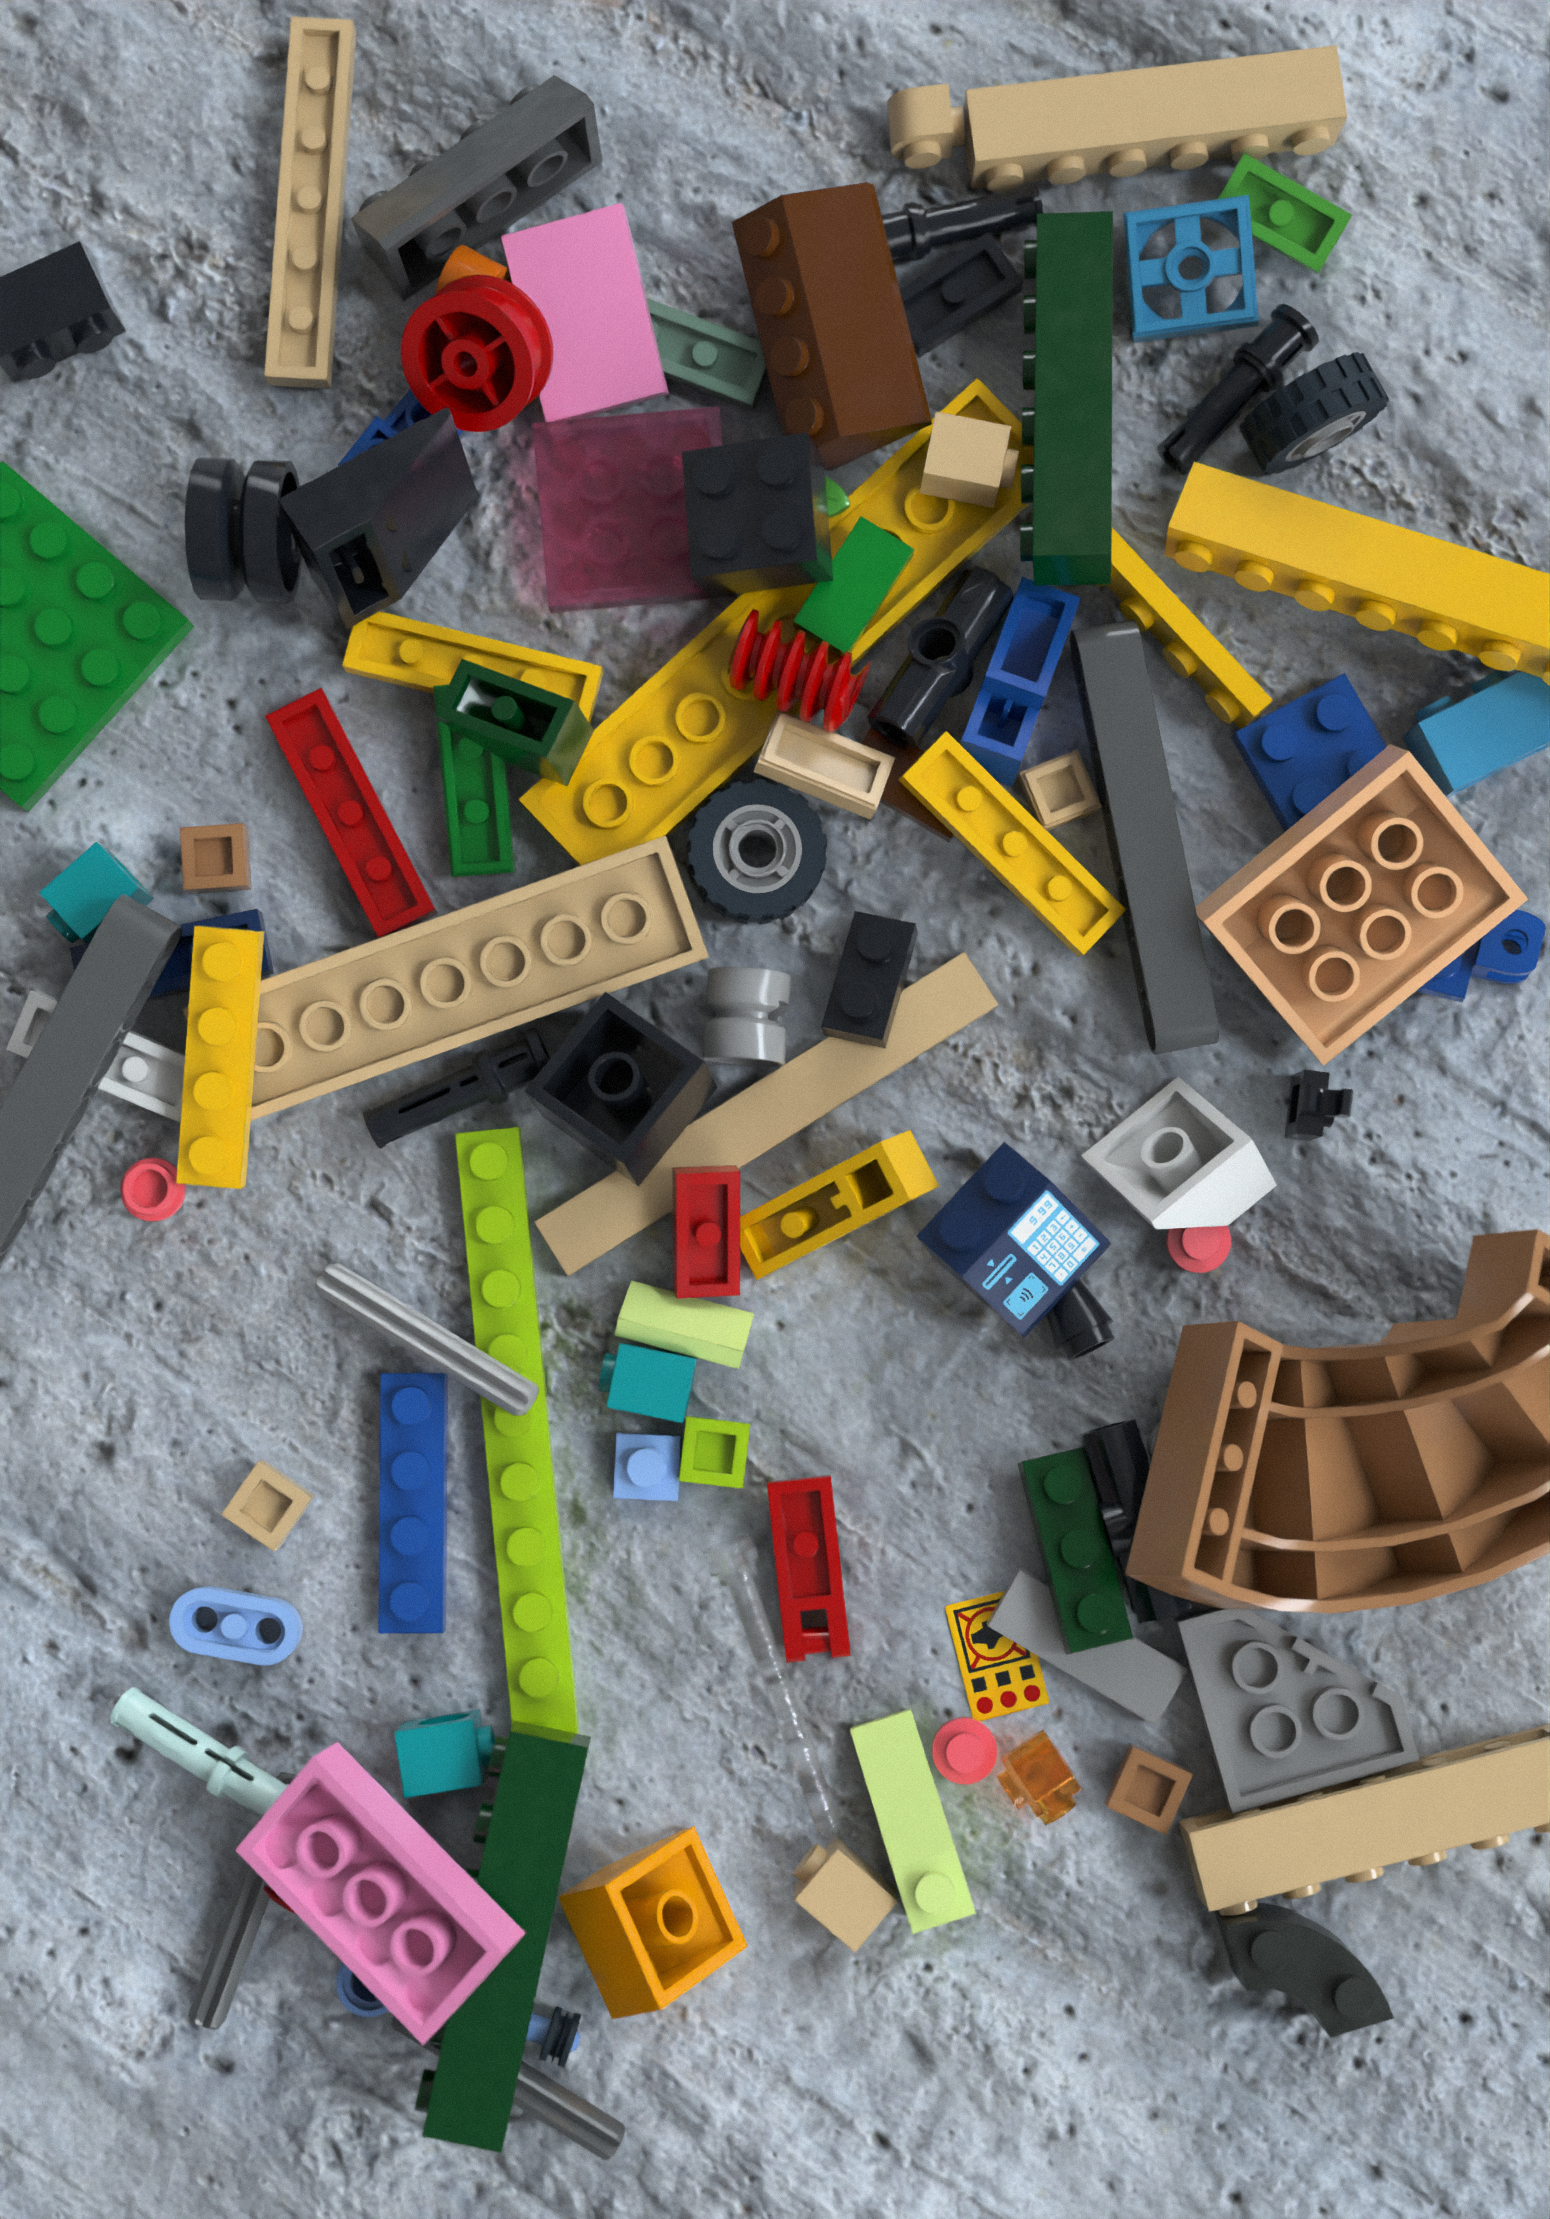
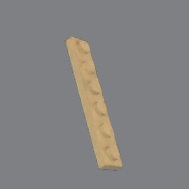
(310, 202)

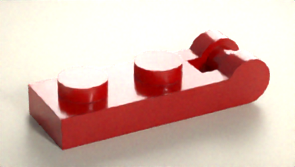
(808, 1565)

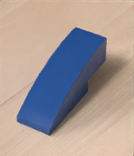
(1018, 678)

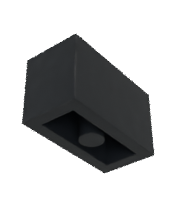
(54, 313)

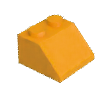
(653, 1924)

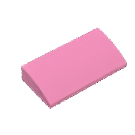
(379, 1891)

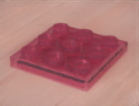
(618, 507)

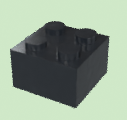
(757, 515)
(622, 1088)

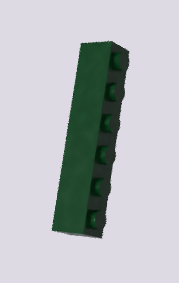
(1072, 399)
(521, 1871)

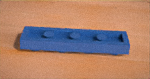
(413, 1503)

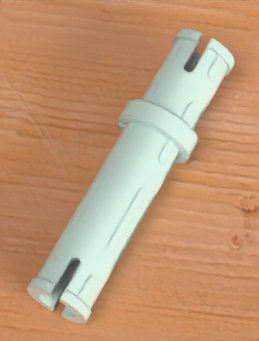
(223, 1769)

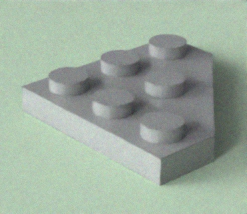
(1284, 1711)

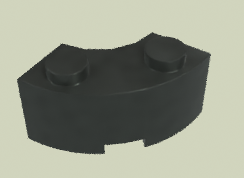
(1301, 1958)

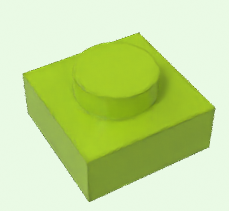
(714, 1452)

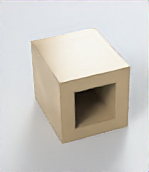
(968, 460)
(843, 1892)

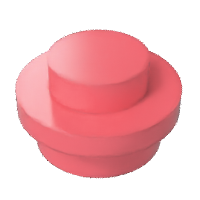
(151, 1190)
(1198, 1247)
(964, 1750)

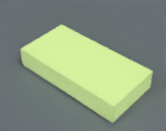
(684, 1324)

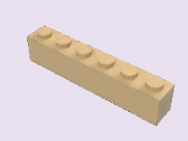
(1153, 118)
(1372, 1822)

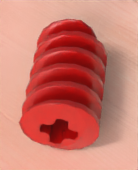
(795, 673)

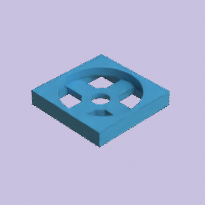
(1141, 226)

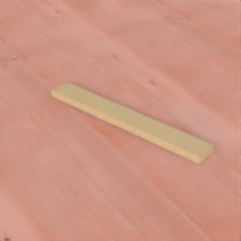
(768, 1114)

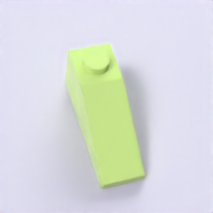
(912, 1821)

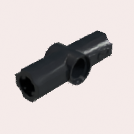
(926, 684)
(1120, 1476)

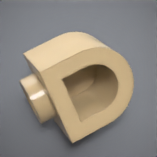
(924, 125)

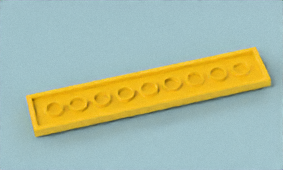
(693, 731)

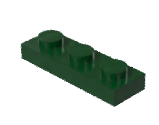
(1075, 1551)

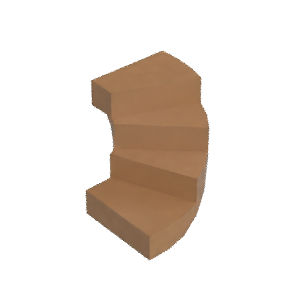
(1358, 1464)

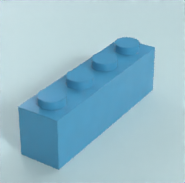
(1482, 733)

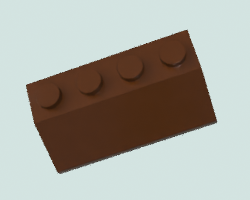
(832, 321)

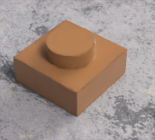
(215, 858)
(1148, 1788)

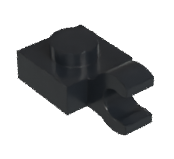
(1314, 1105)

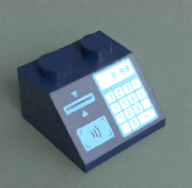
(1013, 1239)

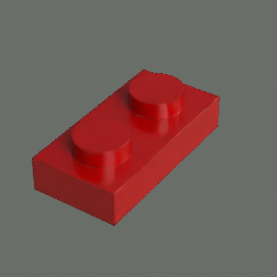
(706, 1231)

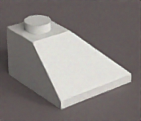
(1181, 1162)

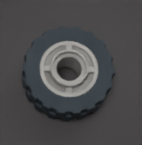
(1313, 413)
(763, 813)

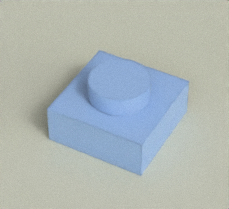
(647, 1466)

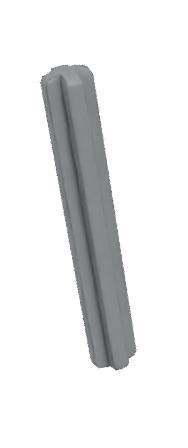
(427, 1339)

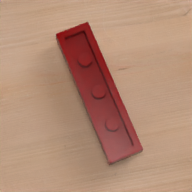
(351, 814)

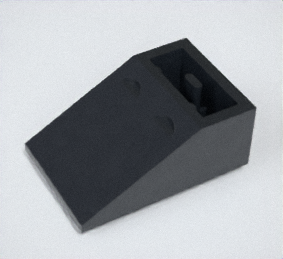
(382, 516)

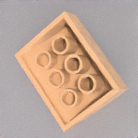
(1360, 903)

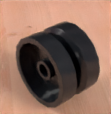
(240, 531)

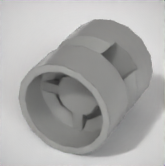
(746, 1016)

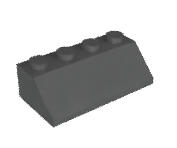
(480, 184)

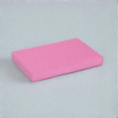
(596, 309)

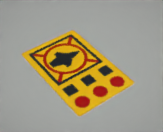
(995, 1670)

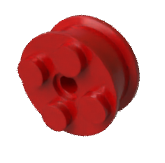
(477, 352)

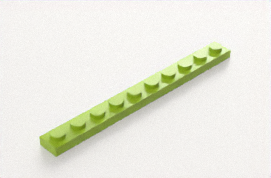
(517, 1446)

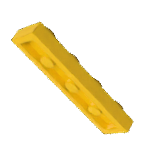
(1187, 642)
(429, 655)
(1012, 844)
(220, 1057)

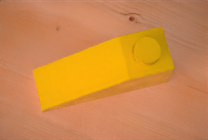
(835, 1203)

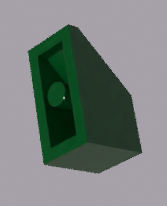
(516, 721)

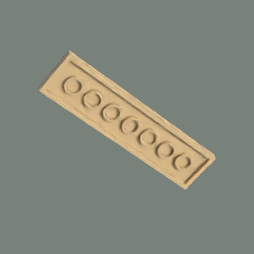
(471, 974)

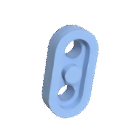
(237, 1627)

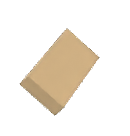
(824, 764)

